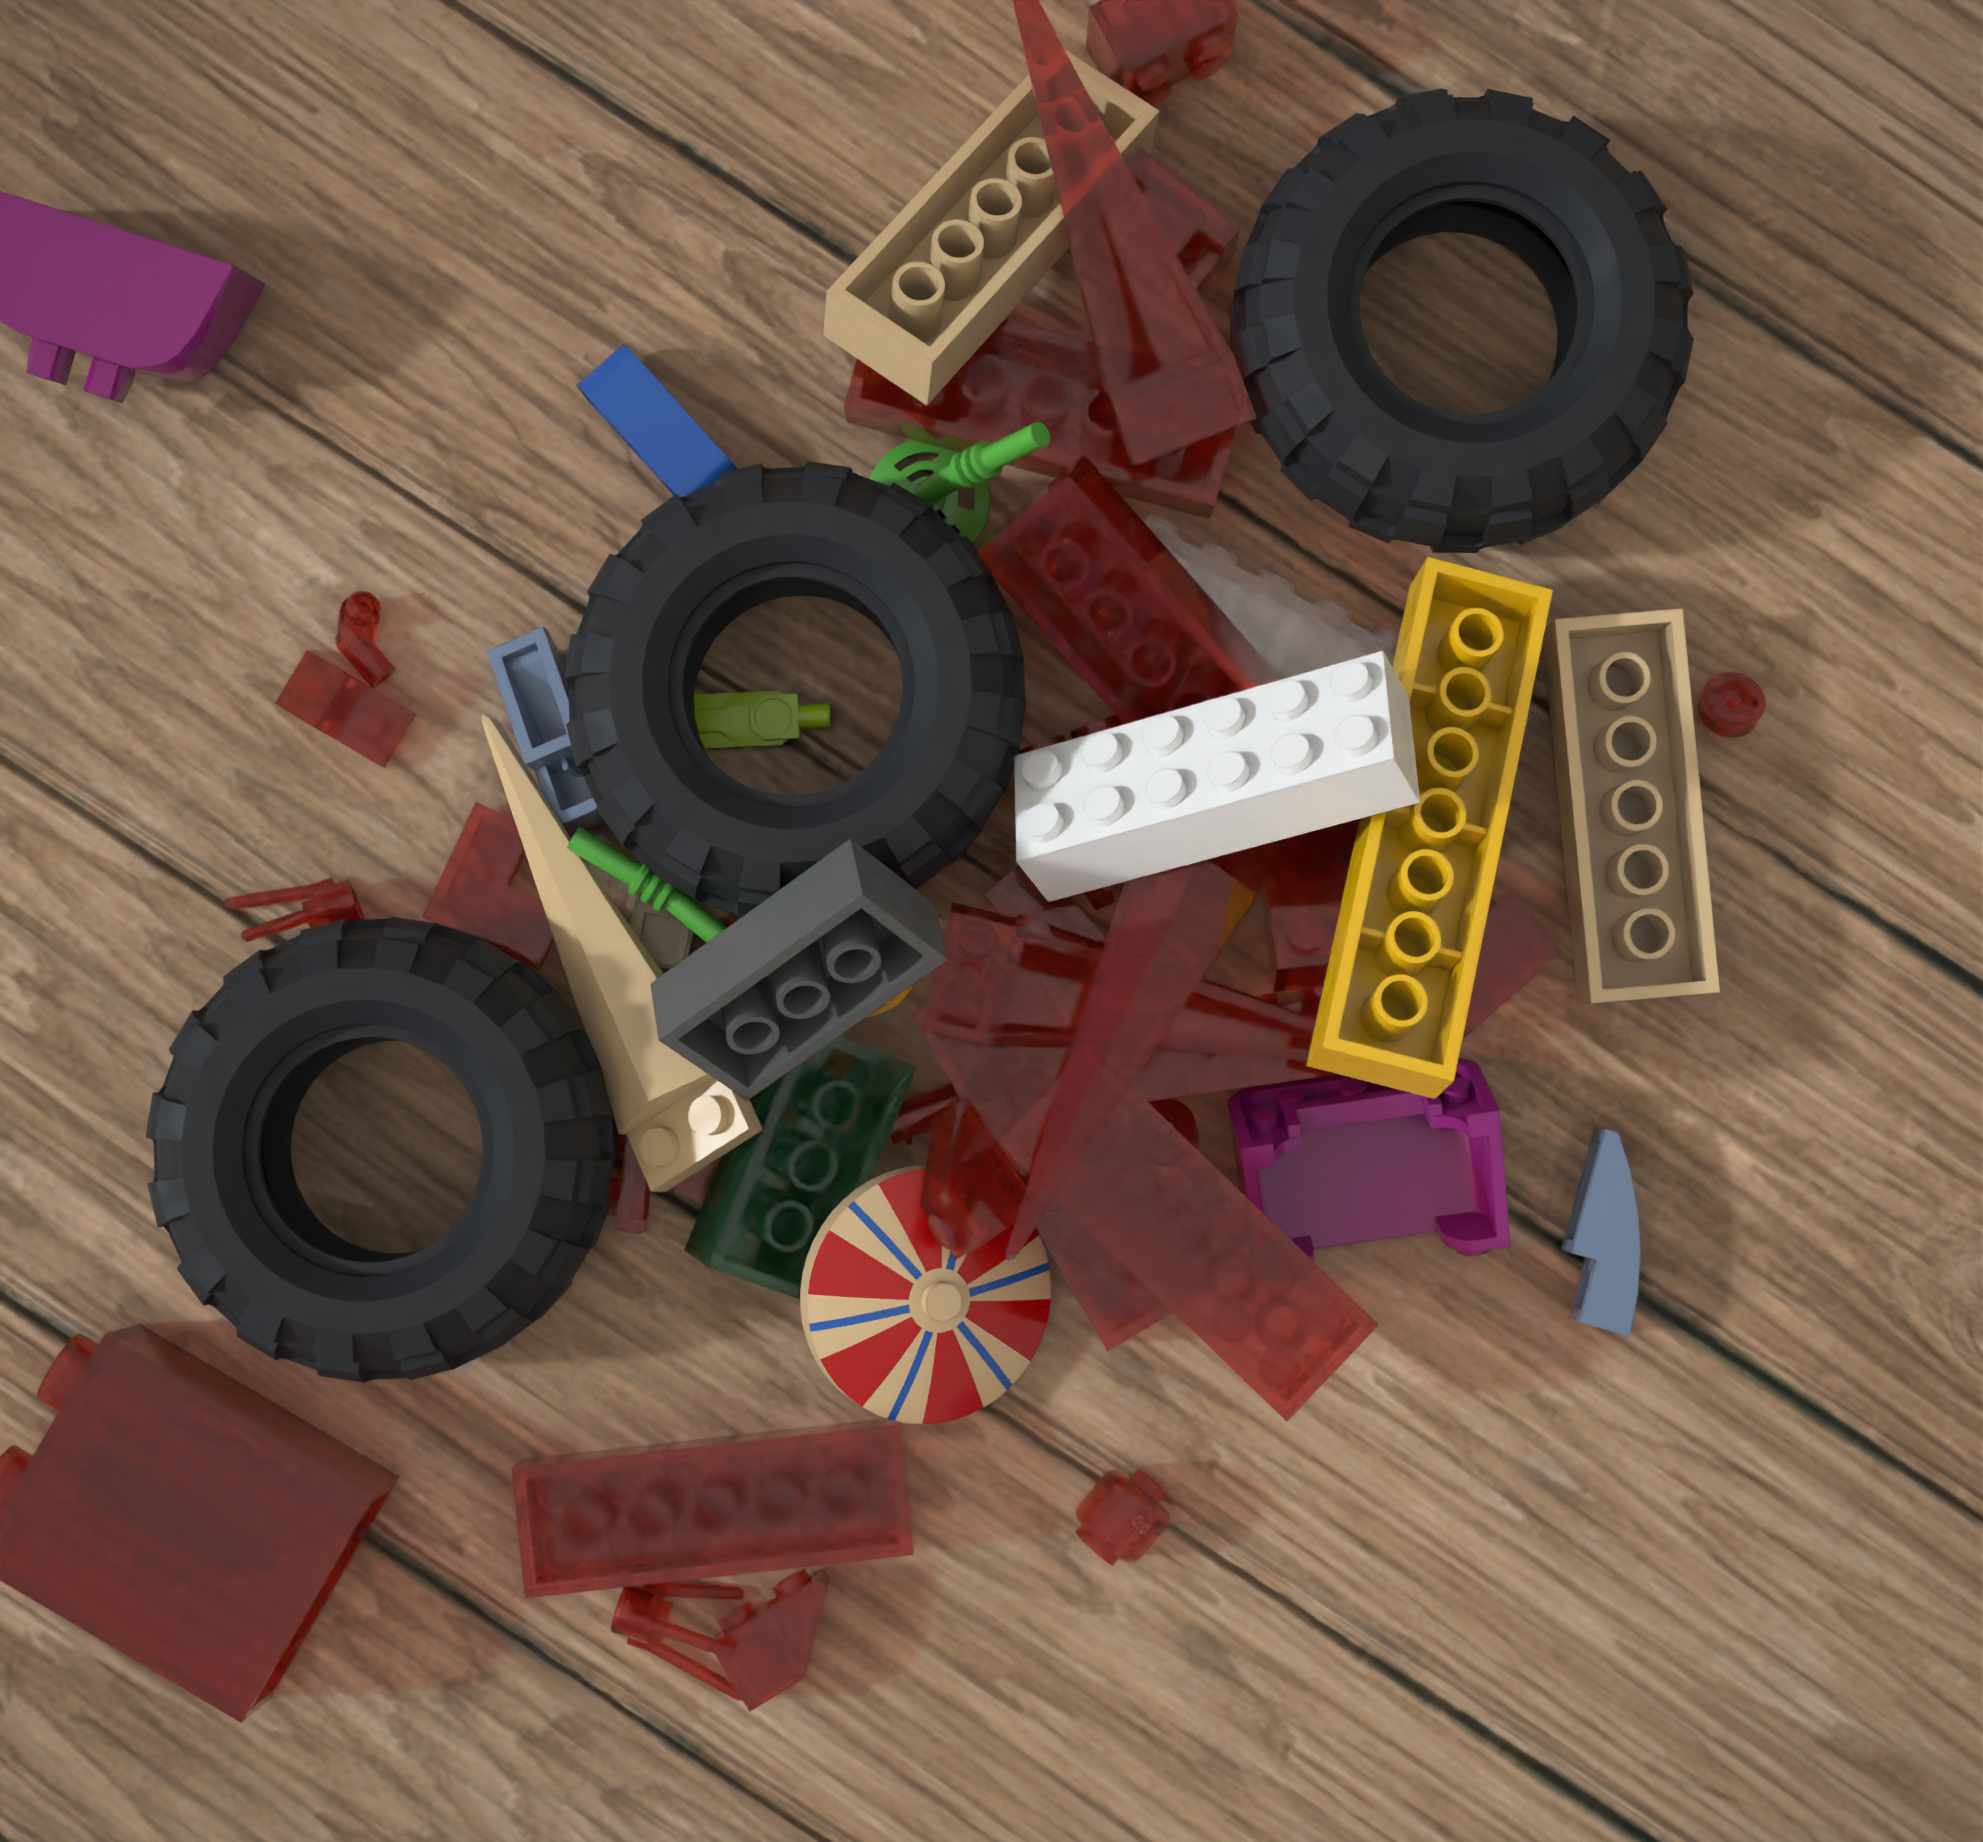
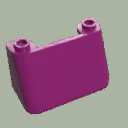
(1374, 1162)

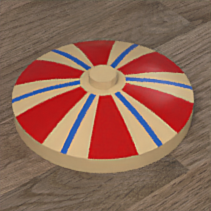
(908, 1321)

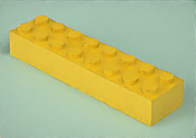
(1428, 869)

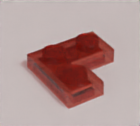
(477, 892)

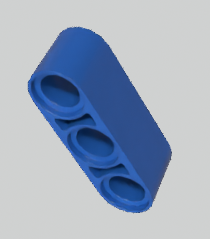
(654, 424)

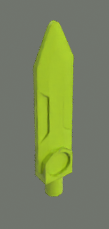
(755, 718)

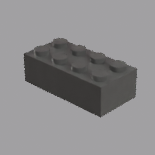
(798, 970)

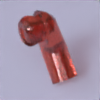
(357, 637)

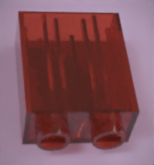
(182, 1515)

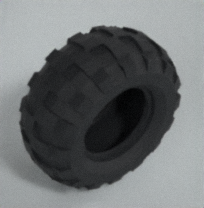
(1489, 173)
(766, 539)
(230, 1181)

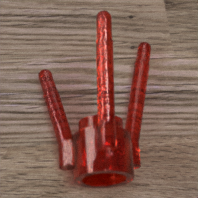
(327, 904)
(647, 1620)

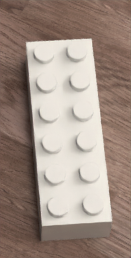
(1215, 778)

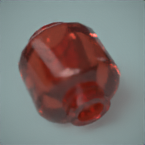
(1122, 1516)

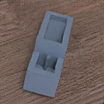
(538, 707)
(1608, 1235)

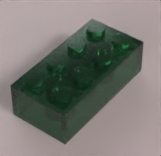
(816, 1146)

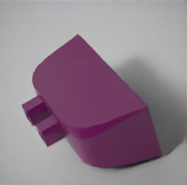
(114, 299)

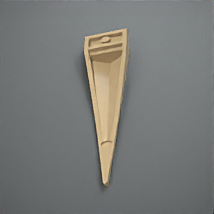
(662, 1101)

